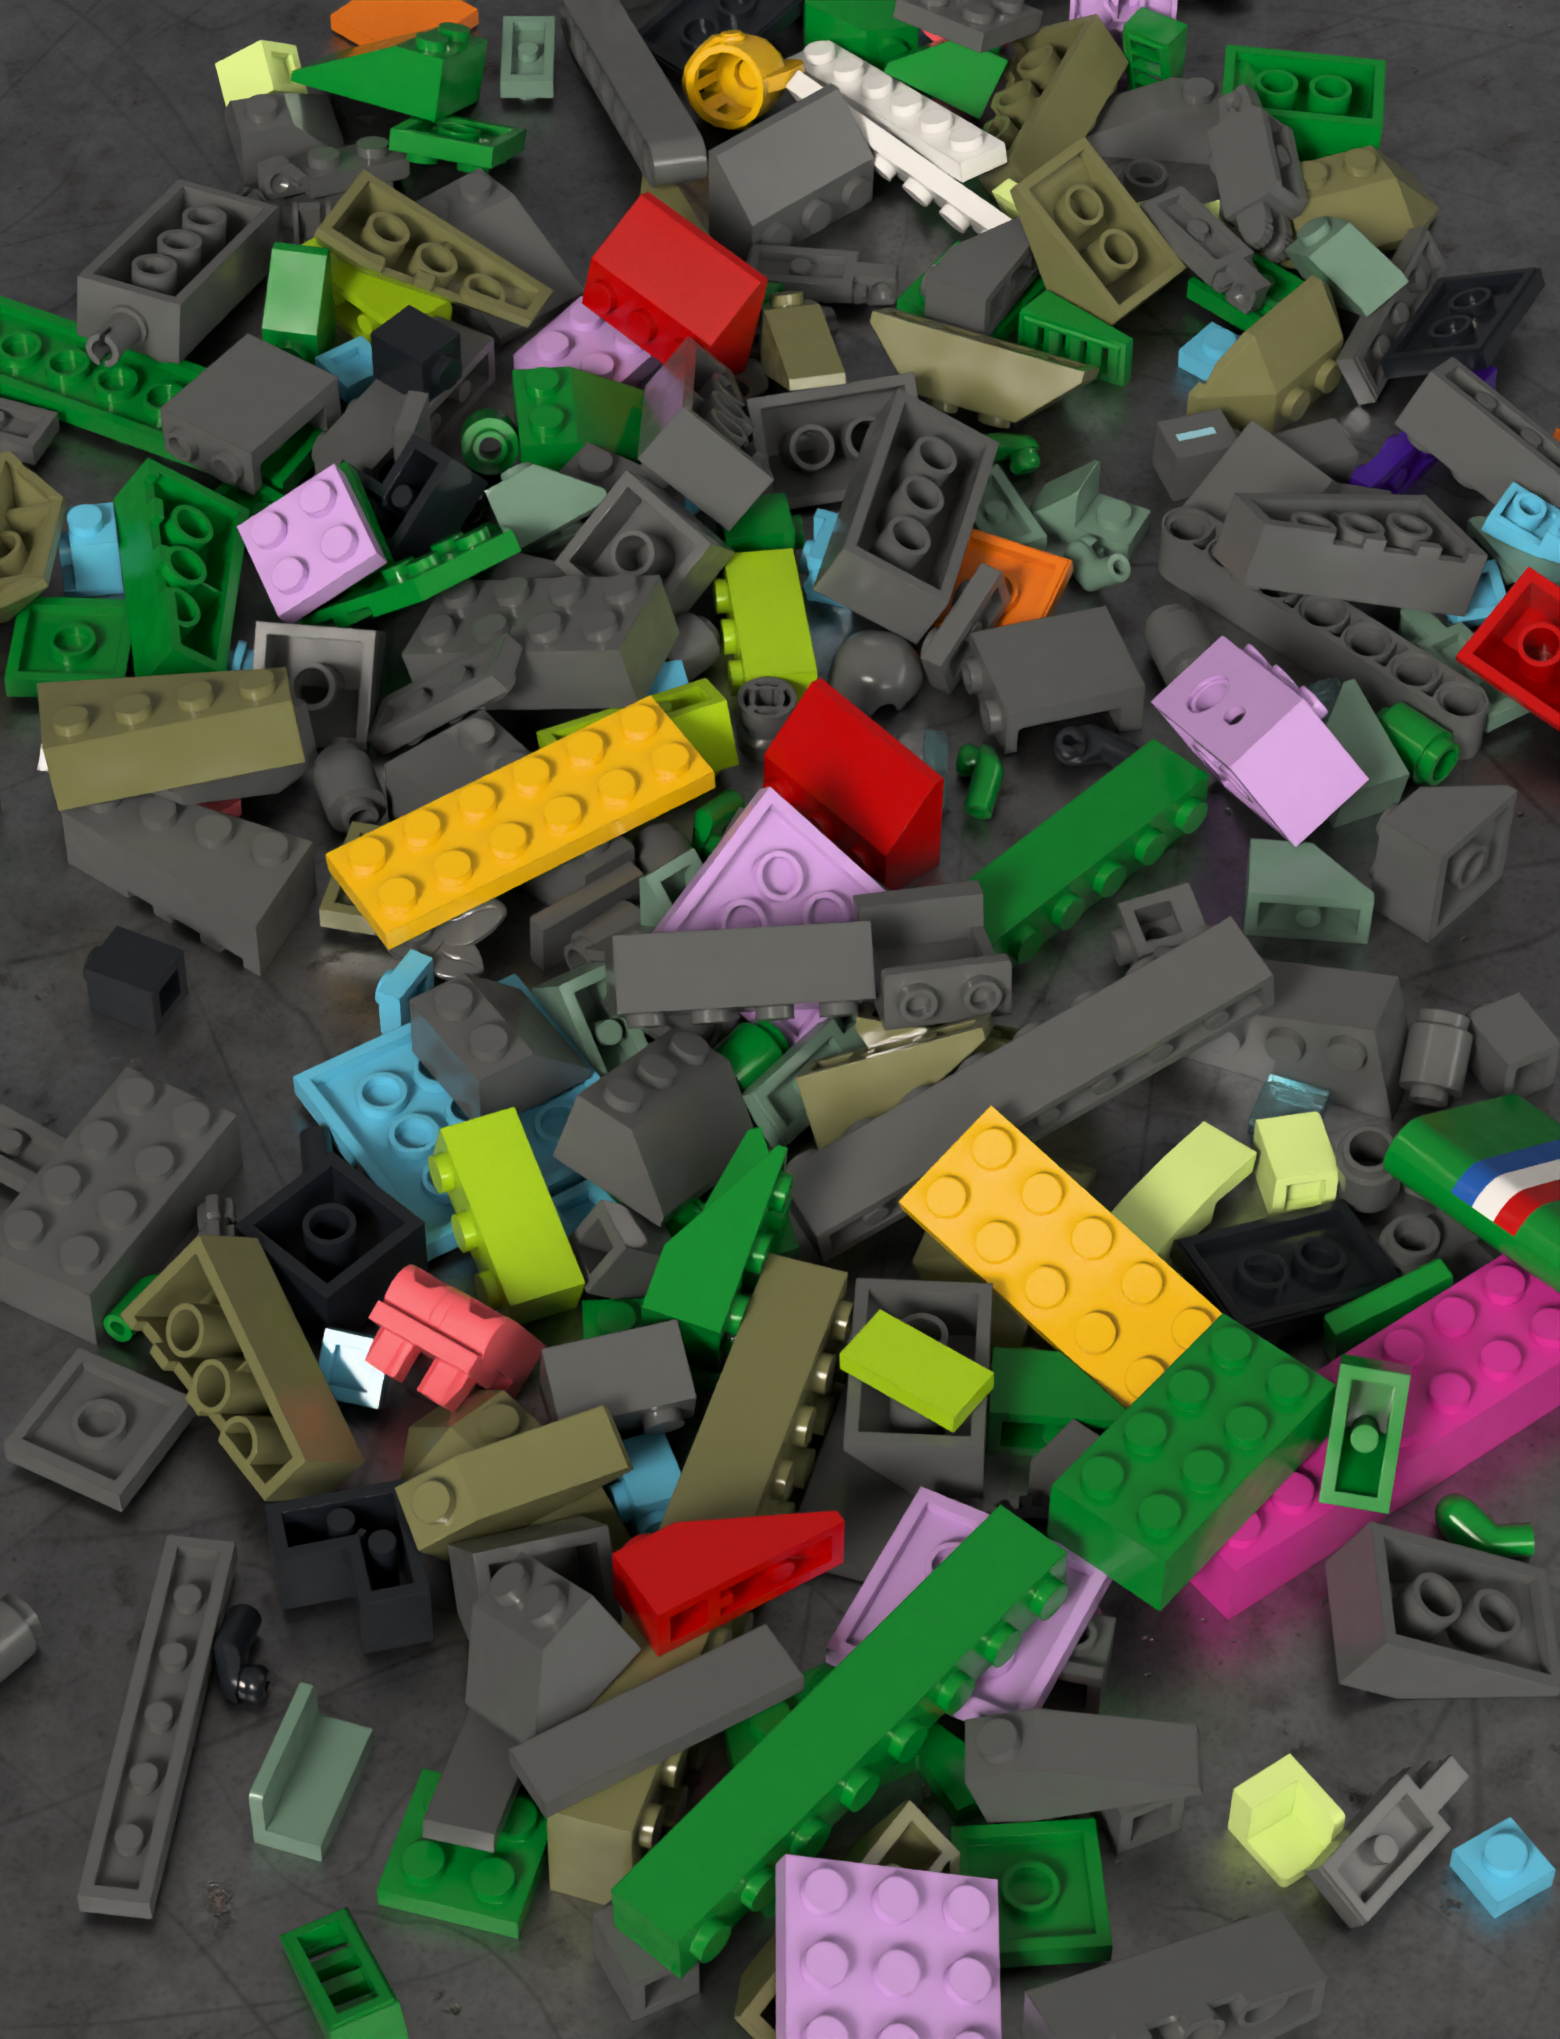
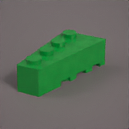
(178, 570)

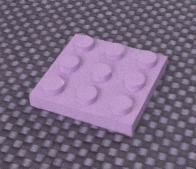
(771, 873)
(920, 1542)
(885, 1952)

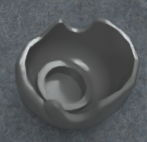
(876, 670)

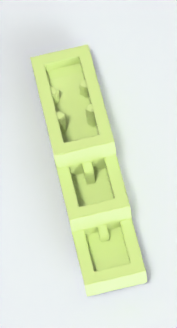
(1183, 1188)

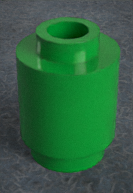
(487, 424)
(1420, 742)
(752, 1050)

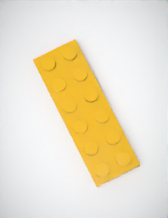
(519, 821)
(1058, 1258)

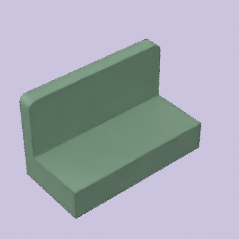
(307, 1778)

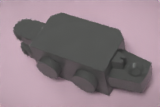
(1256, 173)

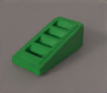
(1159, 32)
(1061, 329)
(367, 2017)

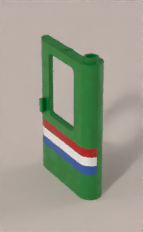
(1492, 1173)

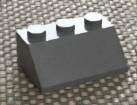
(789, 175)
(817, 435)
(658, 1126)
(898, 1439)

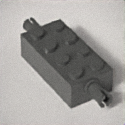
(175, 272)

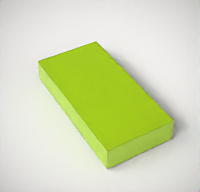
(916, 1370)

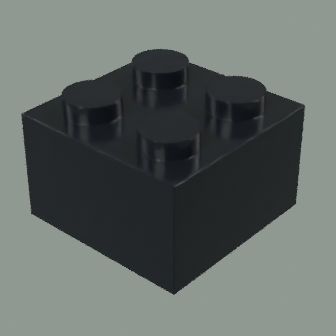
(335, 1243)

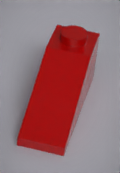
(718, 1569)

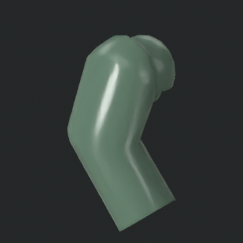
(1092, 569)

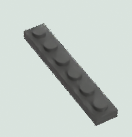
(157, 1728)

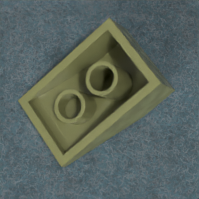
(1092, 236)

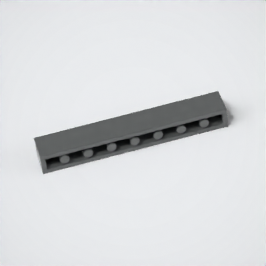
(1035, 1081)

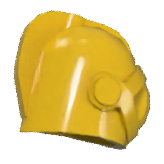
(739, 76)

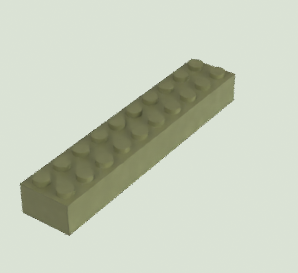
(740, 1465)

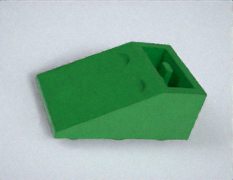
(720, 1259)

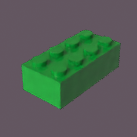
(1190, 1461)

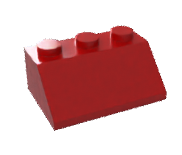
(671, 281)
(1521, 647)
(858, 786)

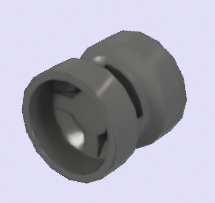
(762, 711)

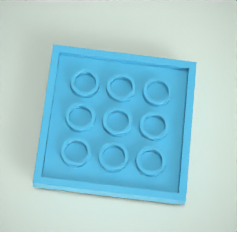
(390, 1112)

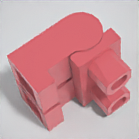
(457, 1332)

